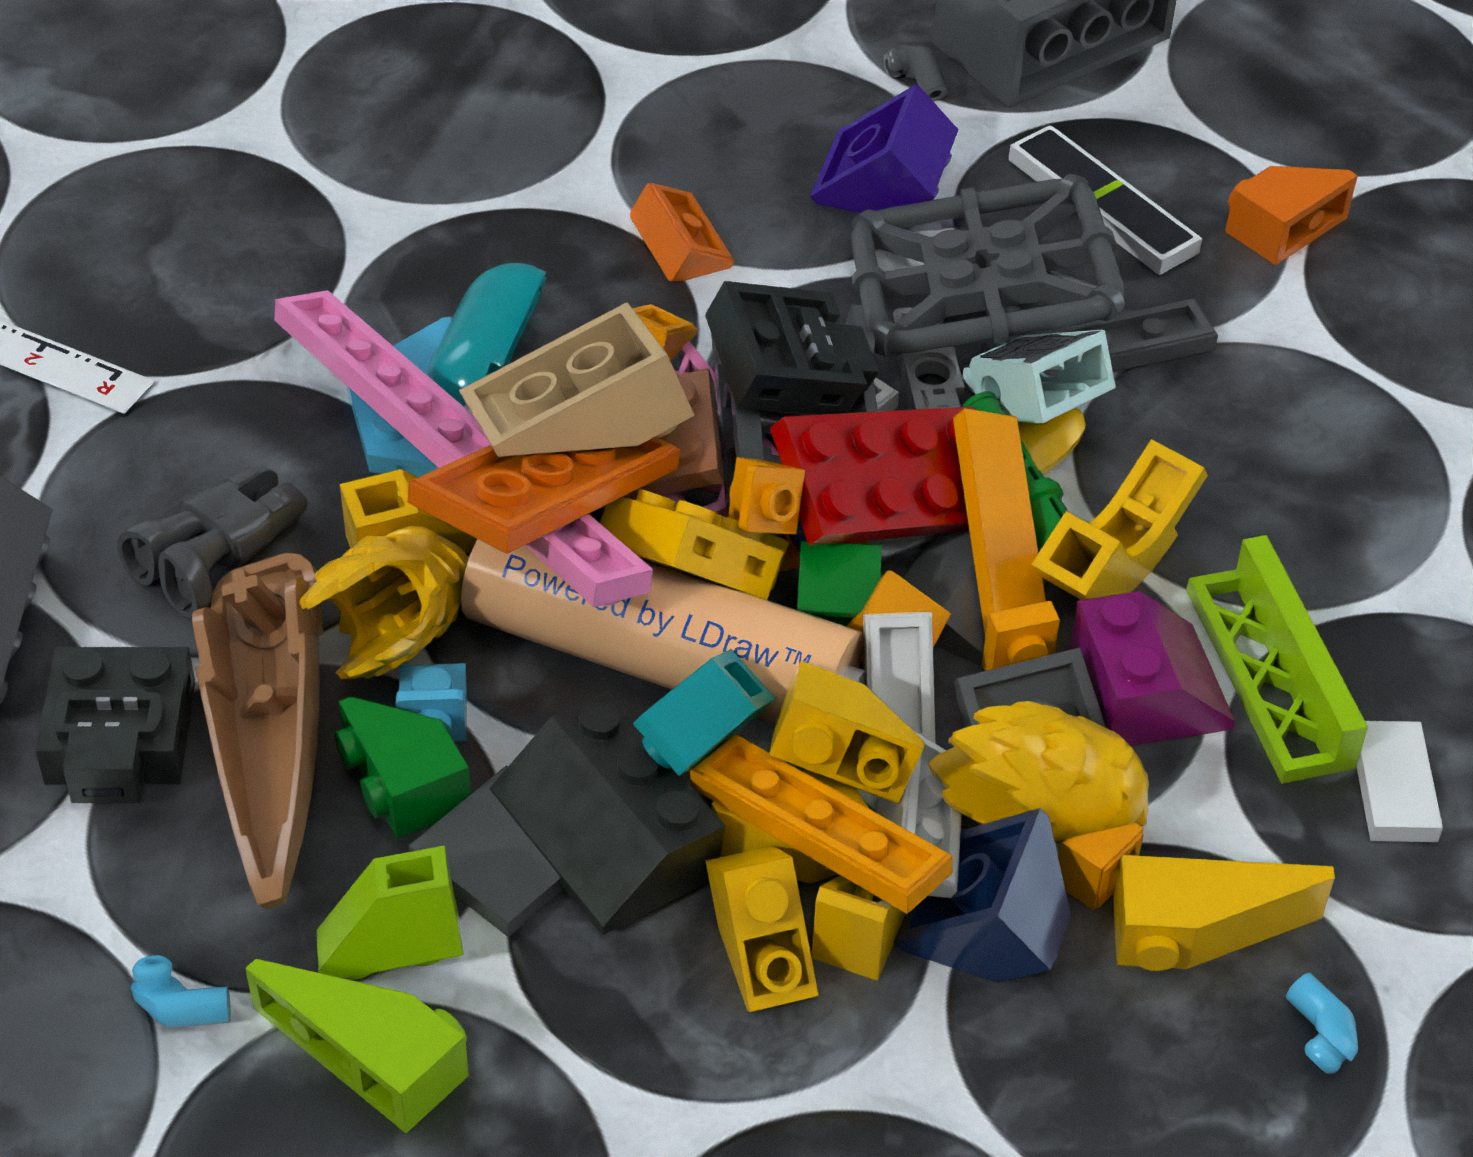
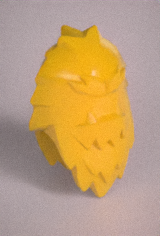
(391, 596)
(1044, 760)

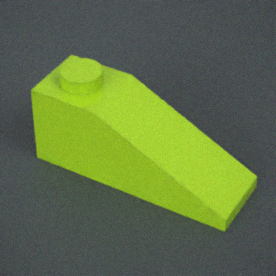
(367, 1036)

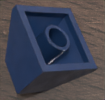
(1005, 907)

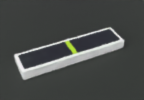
(1135, 219)

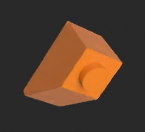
(1288, 208)

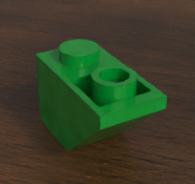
(406, 763)

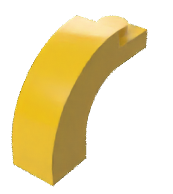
(1129, 534)

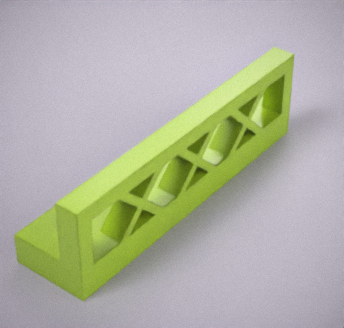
(1301, 662)

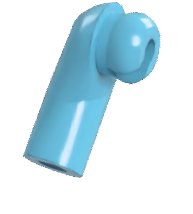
(1332, 1020)

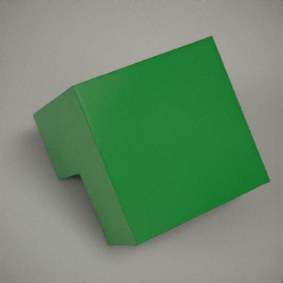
(837, 579)

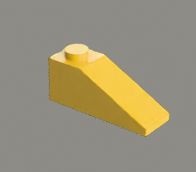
(1203, 908)

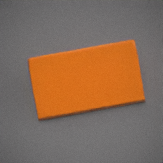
(679, 233)

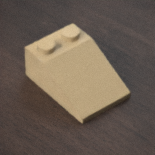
(582, 391)

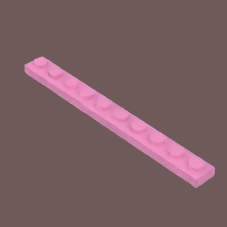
(445, 431)

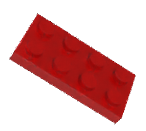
(875, 473)

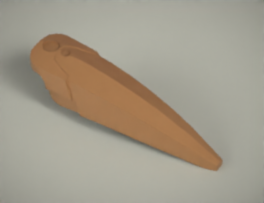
(263, 710)

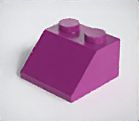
(1148, 670)

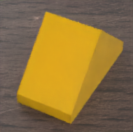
(853, 928)

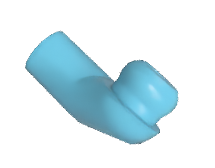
(171, 1002)

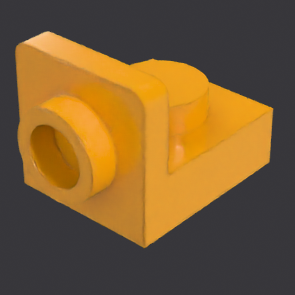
(766, 496)
(1020, 635)

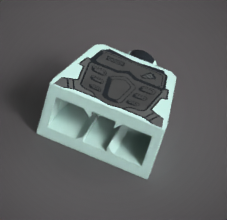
(1018, 379)

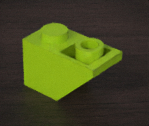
(393, 918)

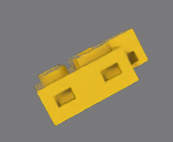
(696, 542)

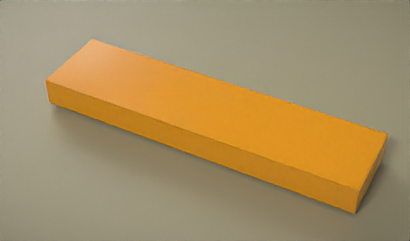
(998, 511)
(822, 823)

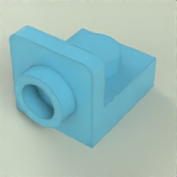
(436, 693)

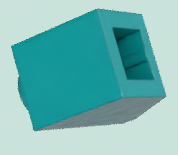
(703, 712)

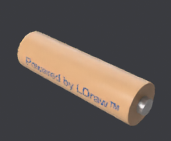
(657, 633)

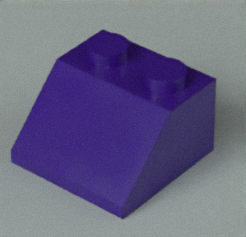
(888, 156)

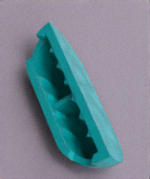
(486, 326)

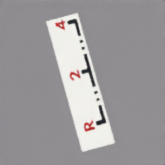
(70, 369)

